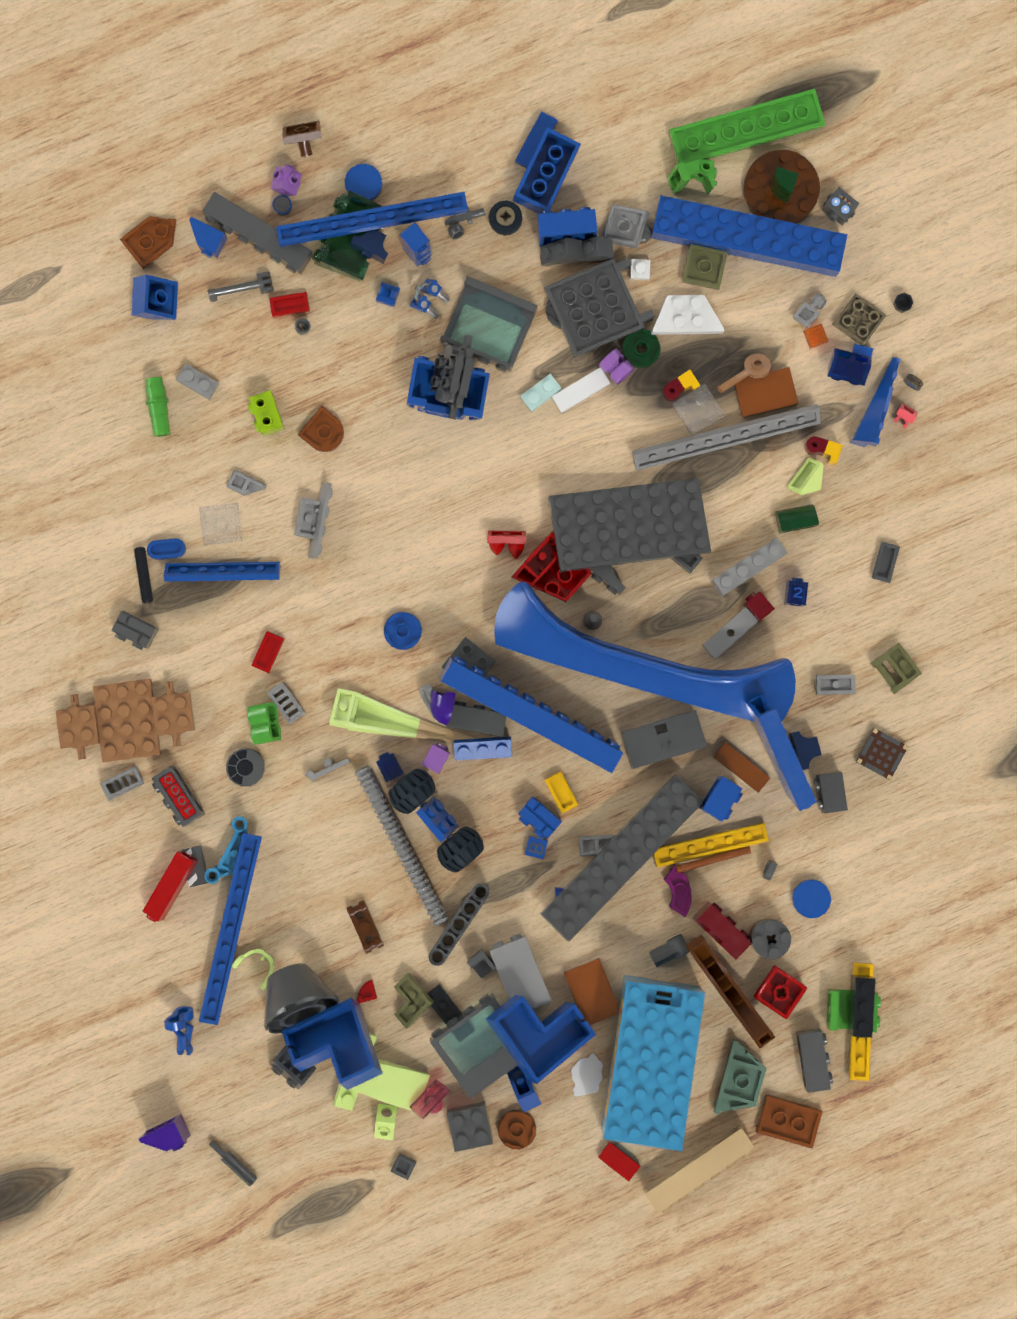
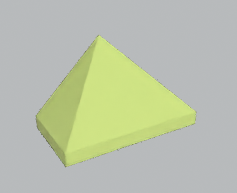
(807, 478)

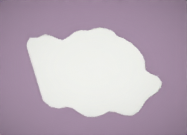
(587, 1075)

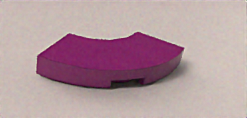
(680, 891)

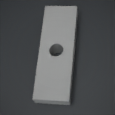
(739, 625)

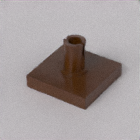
(302, 134)

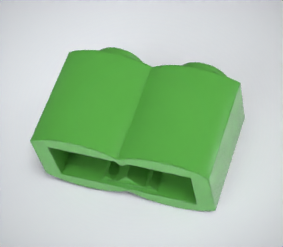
(264, 723)

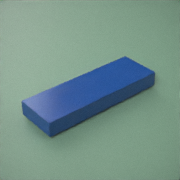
(534, 137)

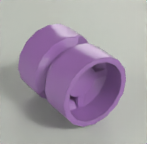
(616, 366)

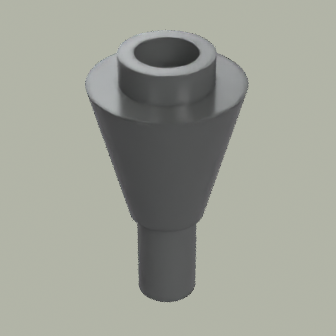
(592, 620)

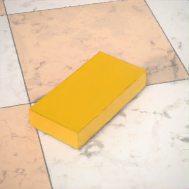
(561, 792)

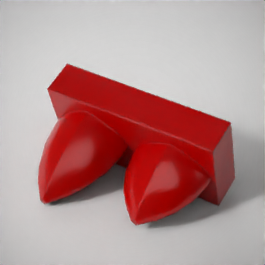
(515, 541)

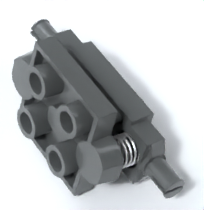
(453, 375)

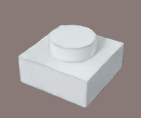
(640, 269)

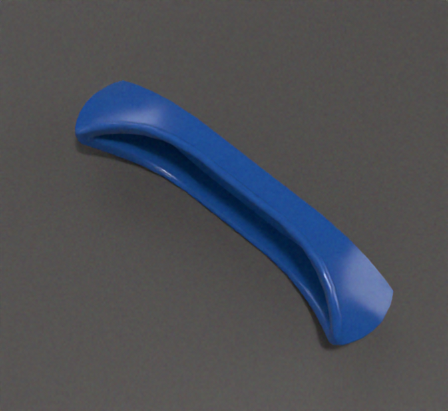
(534, 630)

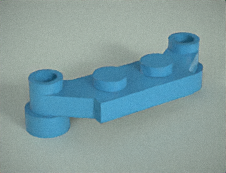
(228, 860)

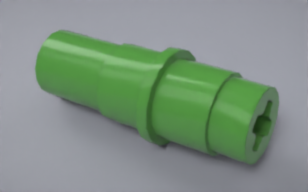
(157, 406)

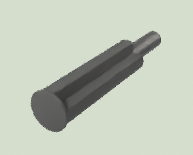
(235, 1165)

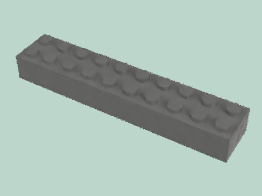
(621, 858)

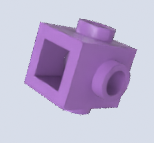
(286, 180)

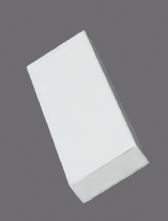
(581, 390)

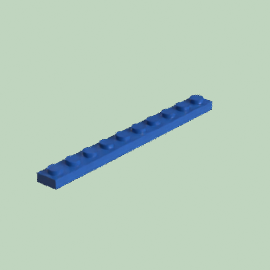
(372, 219)
(230, 928)

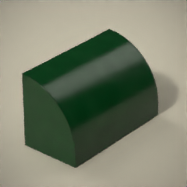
(783, 183)
(796, 518)

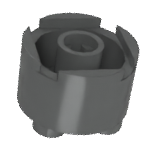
(770, 927)

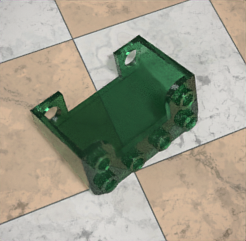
(336, 252)

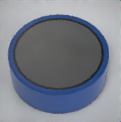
(282, 205)

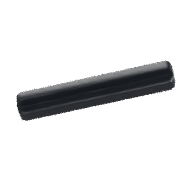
(143, 575)

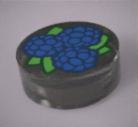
(913, 382)

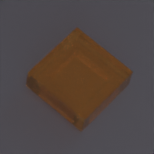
(815, 336)

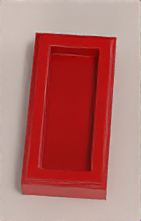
(289, 304)
(268, 652)
(619, 1161)

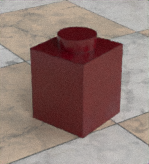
(758, 605)

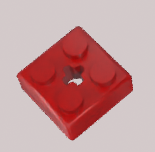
(776, 980)

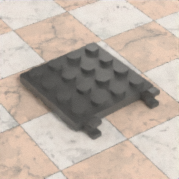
(596, 307)

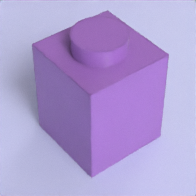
(436, 758)

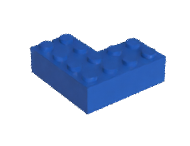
(337, 1035)
(536, 1044)

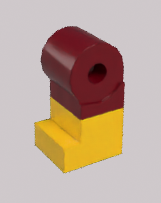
(679, 385)
(824, 448)

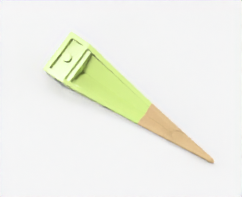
(366, 715)

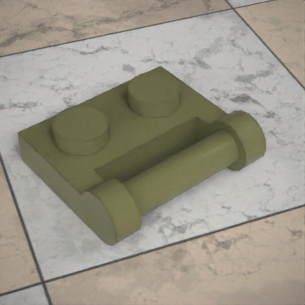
(902, 665)

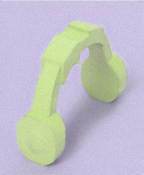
(237, 962)

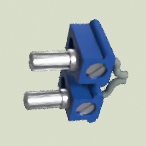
(421, 303)

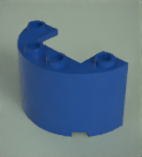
(424, 399)

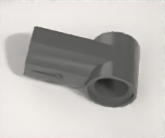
(672, 949)

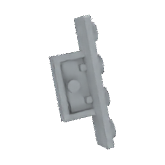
(312, 518)

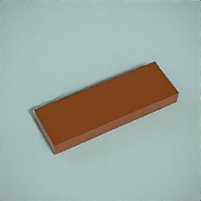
(741, 767)

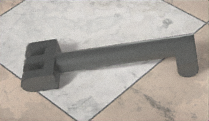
(260, 283)

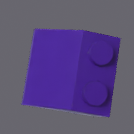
(168, 1135)

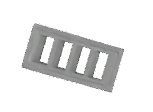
(276, 689)
(104, 785)

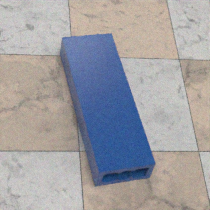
(781, 752)

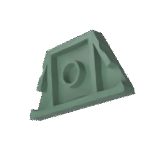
(740, 1080)

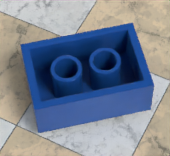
(566, 224)

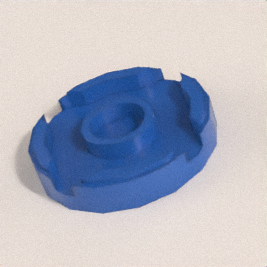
(364, 181)
(402, 631)
(811, 898)

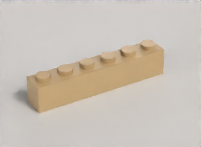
(698, 1169)

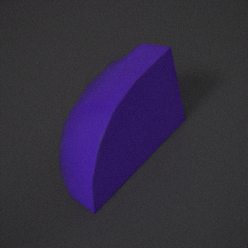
(442, 706)

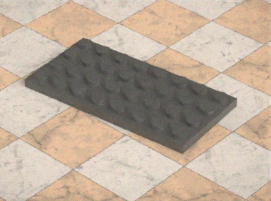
(629, 524)

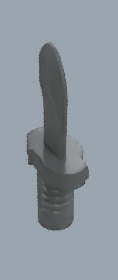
(466, 216)

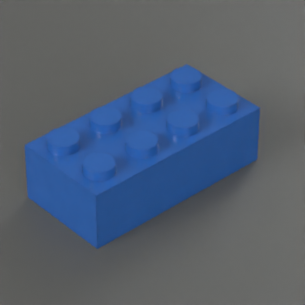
(546, 171)

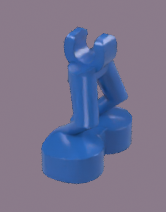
(176, 1023)

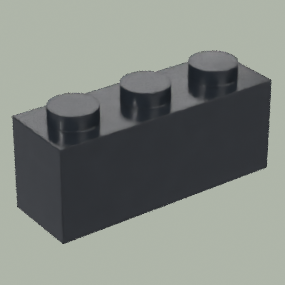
(861, 1006)

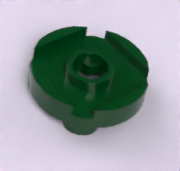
(643, 359)

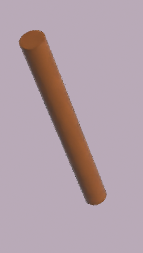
(713, 859)

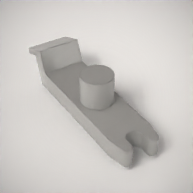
(330, 766)

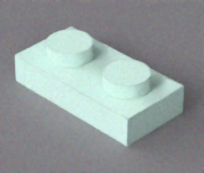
(540, 392)

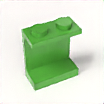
(839, 1010)

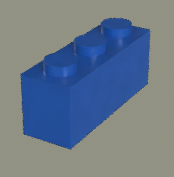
(416, 245)

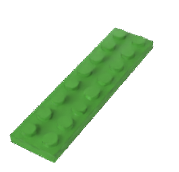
(747, 127)

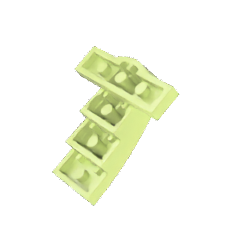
(396, 1086)

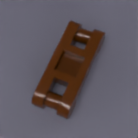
(365, 926)

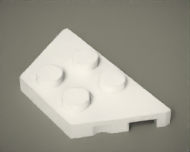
(687, 316)

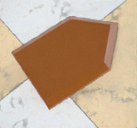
(150, 239)

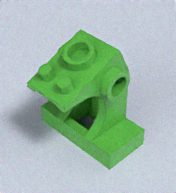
(684, 172)

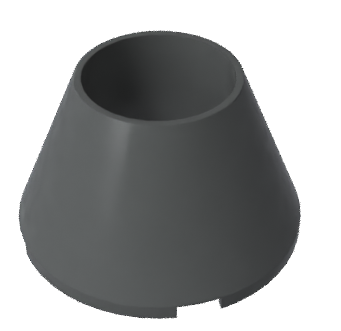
(294, 996)

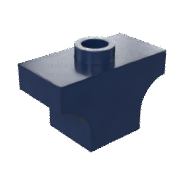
(370, 245)
(805, 748)

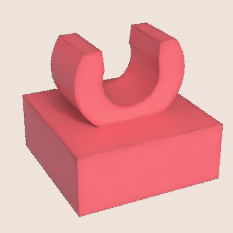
(906, 413)

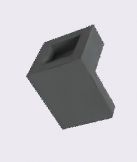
(481, 963)

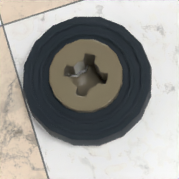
(502, 223)

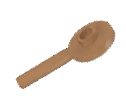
(754, 366)

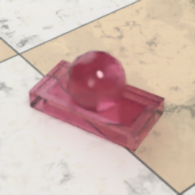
(430, 1100)

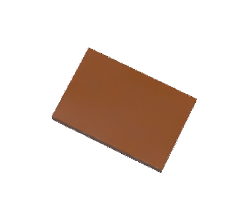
(766, 393)
(592, 991)
(789, 1121)

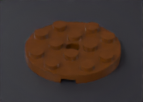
(759, 193)

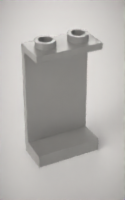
(520, 971)

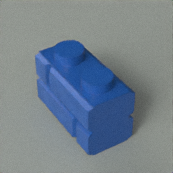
(539, 817)

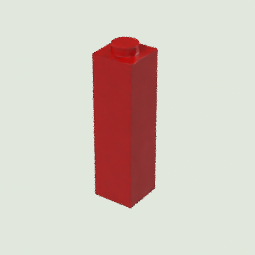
(169, 886)

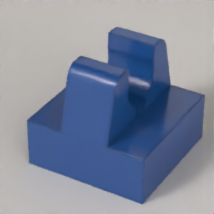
(388, 294)

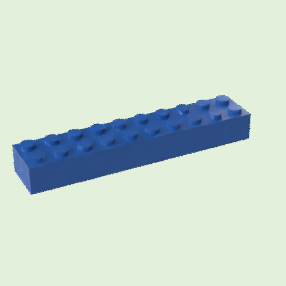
(749, 236)
(530, 714)

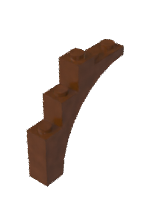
(730, 991)

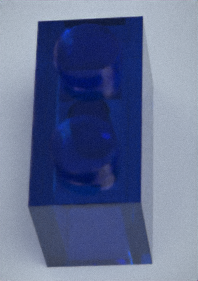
(849, 367)

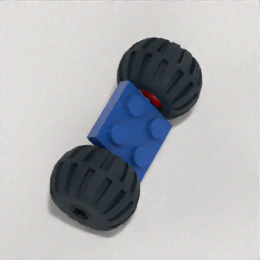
(459, 848)

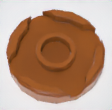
(517, 1129)

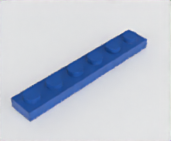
(222, 571)

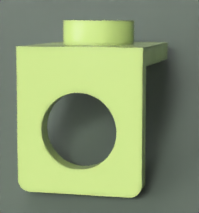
(385, 1125)

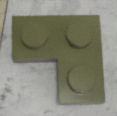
(416, 1000)

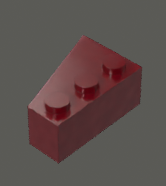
(722, 929)

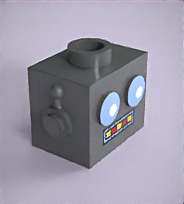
(840, 206)

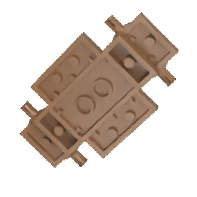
(125, 720)

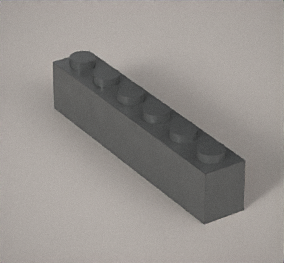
(256, 232)

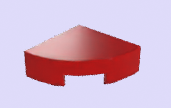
(367, 992)

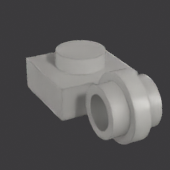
(807, 314)

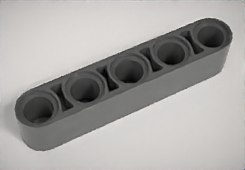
(452, 930)

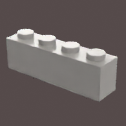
(749, 567)

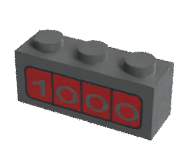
(177, 796)

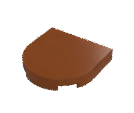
(323, 431)

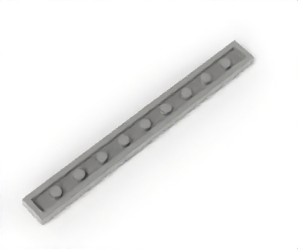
(726, 437)

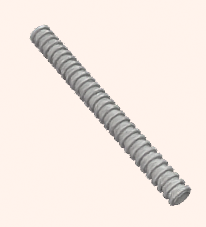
(401, 846)

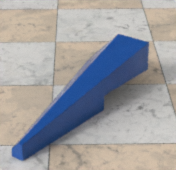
(873, 419)

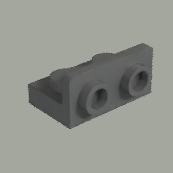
(283, 1066)

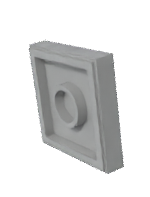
(625, 226)

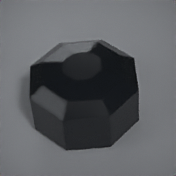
(903, 302)

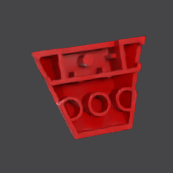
(543, 572)

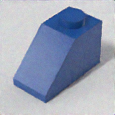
(208, 238)
(523, 1089)

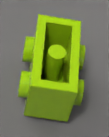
(266, 413)

